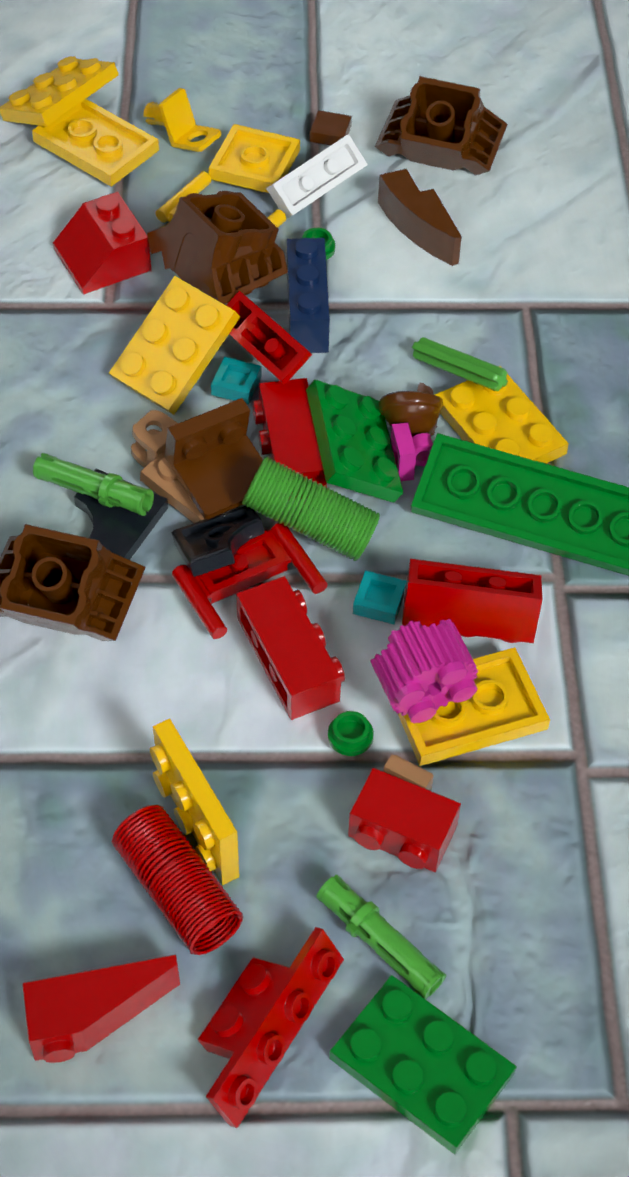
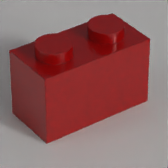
(403, 820)

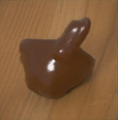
(417, 408)

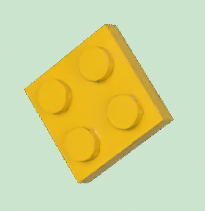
(253, 158)

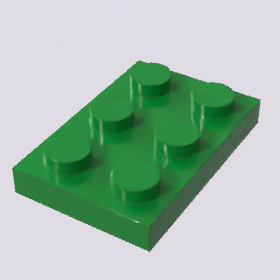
(353, 441)
(422, 1063)

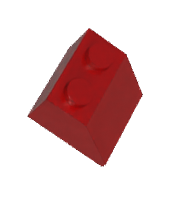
(103, 244)

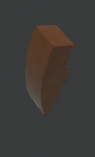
(419, 216)

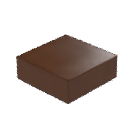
(330, 127)

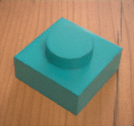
(236, 380)
(379, 597)

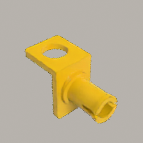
(179, 122)

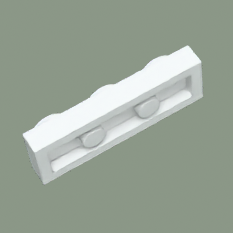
(317, 176)

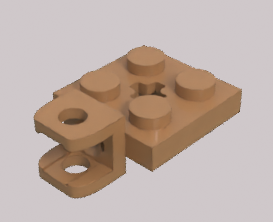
(157, 471)

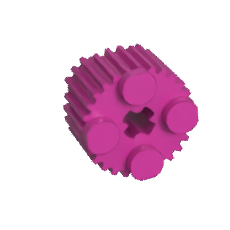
(425, 669)

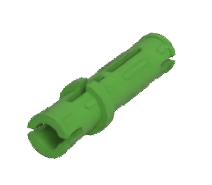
(107, 489)
(366, 922)

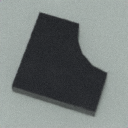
(117, 527)
(216, 540)

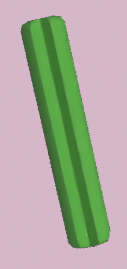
(460, 364)

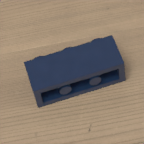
(308, 293)

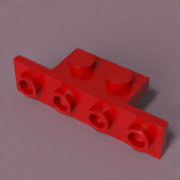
(262, 1020)

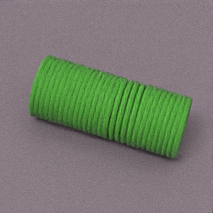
(325, 515)

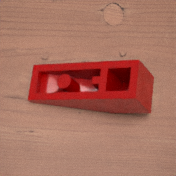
(266, 339)
(84, 1007)

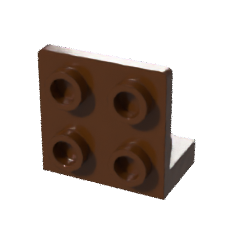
(214, 457)

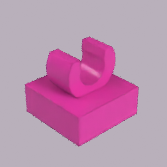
(409, 450)

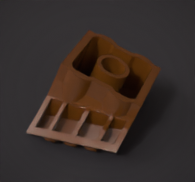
(443, 127)
(220, 245)
(66, 583)

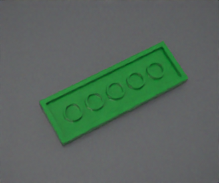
(526, 503)

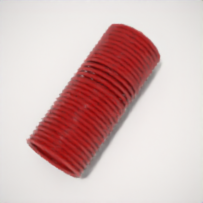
(181, 883)

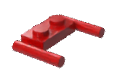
(254, 562)

